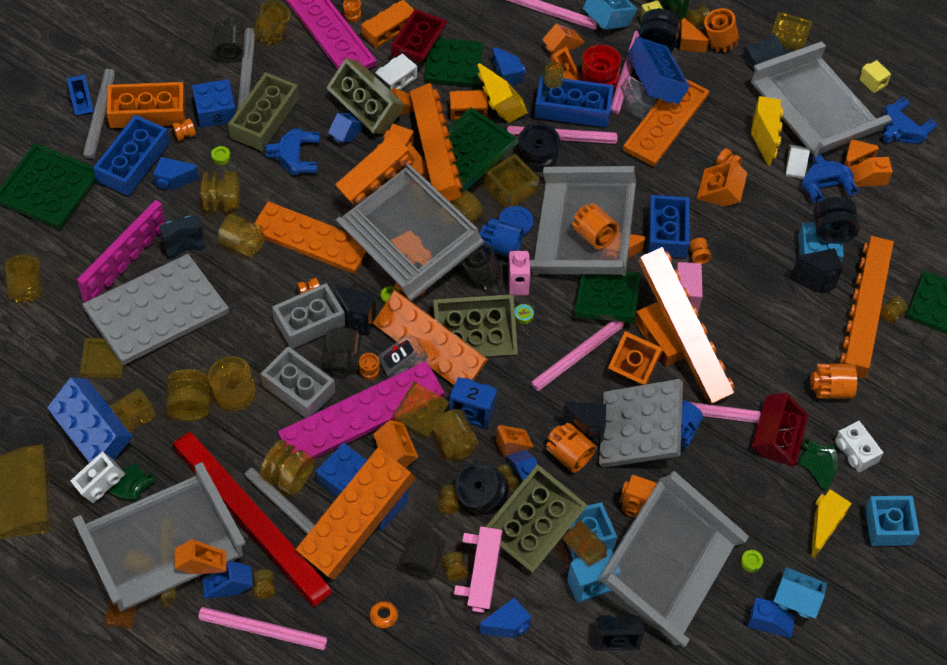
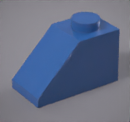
(508, 66)
(79, 94)
(345, 127)
(174, 174)
(521, 464)
(231, 582)
(770, 618)
(507, 621)

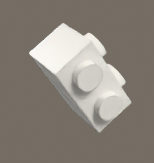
(397, 73)
(858, 446)
(97, 477)

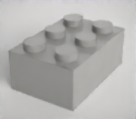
(308, 316)
(298, 382)

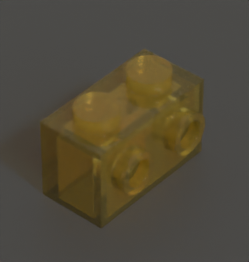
(133, 410)

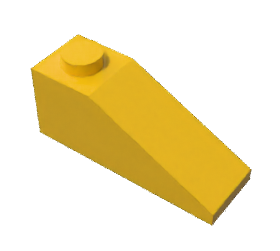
(827, 517)

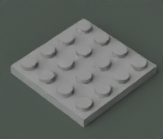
(642, 423)

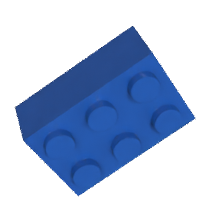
(669, 225)

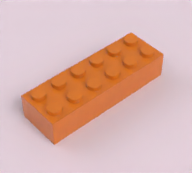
(356, 513)

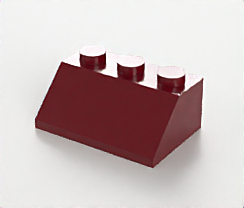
(417, 36)
(780, 429)

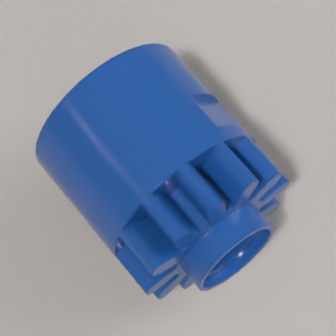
(502, 236)
(690, 422)

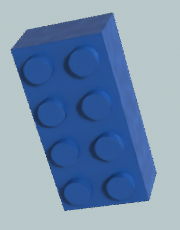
(658, 70)
(575, 102)
(131, 155)
(89, 420)
(341, 469)

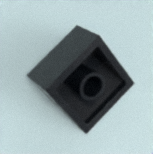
(818, 270)
(358, 309)
(587, 418)
(618, 632)

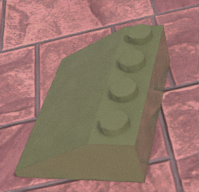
(481, 321)
(536, 517)

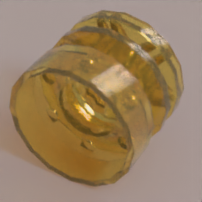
(220, 190)
(232, 383)
(188, 395)
(287, 467)

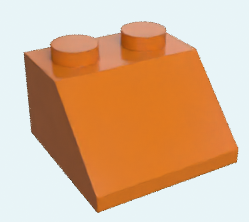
(722, 184)

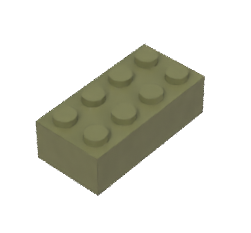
(365, 96)
(263, 111)

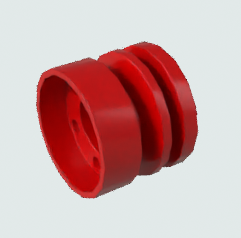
(601, 65)

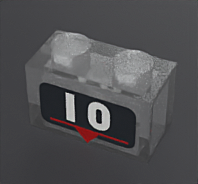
(402, 355)

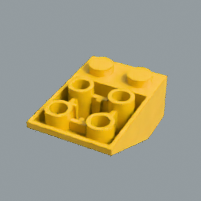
(502, 96)
(767, 127)

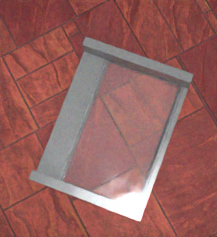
(815, 100)
(566, 191)
(411, 231)
(138, 542)
(671, 556)

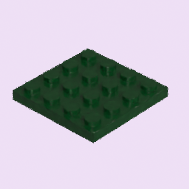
(477, 145)
(47, 186)

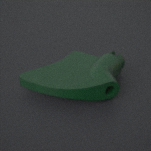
(820, 462)
(132, 484)

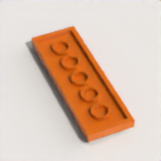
(664, 125)
(311, 237)
(446, 351)

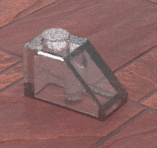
(637, 97)

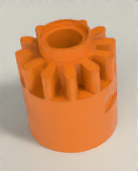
(721, 29)
(595, 226)
(834, 381)
(570, 447)

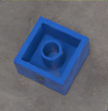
(214, 103)
(475, 400)

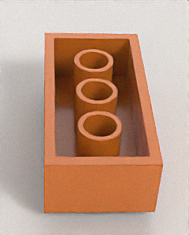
(152, 101)
(375, 170)

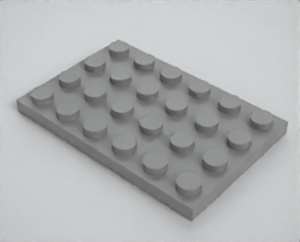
(155, 308)

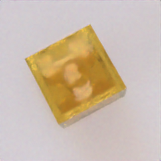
(511, 181)

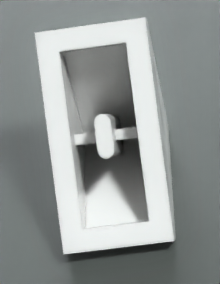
(797, 161)

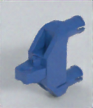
(902, 127)
(289, 151)
(827, 174)

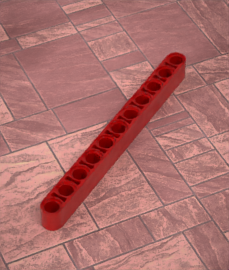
(255, 522)

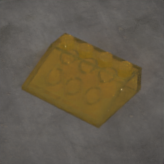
(24, 492)

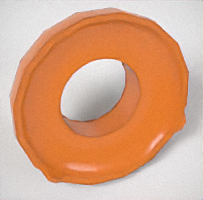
(383, 622)

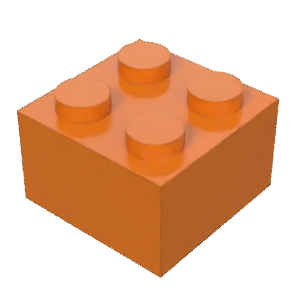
(635, 358)

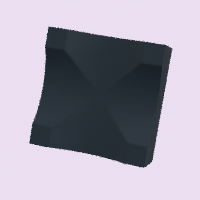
(764, 50)
(182, 236)

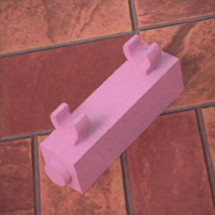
(484, 568)

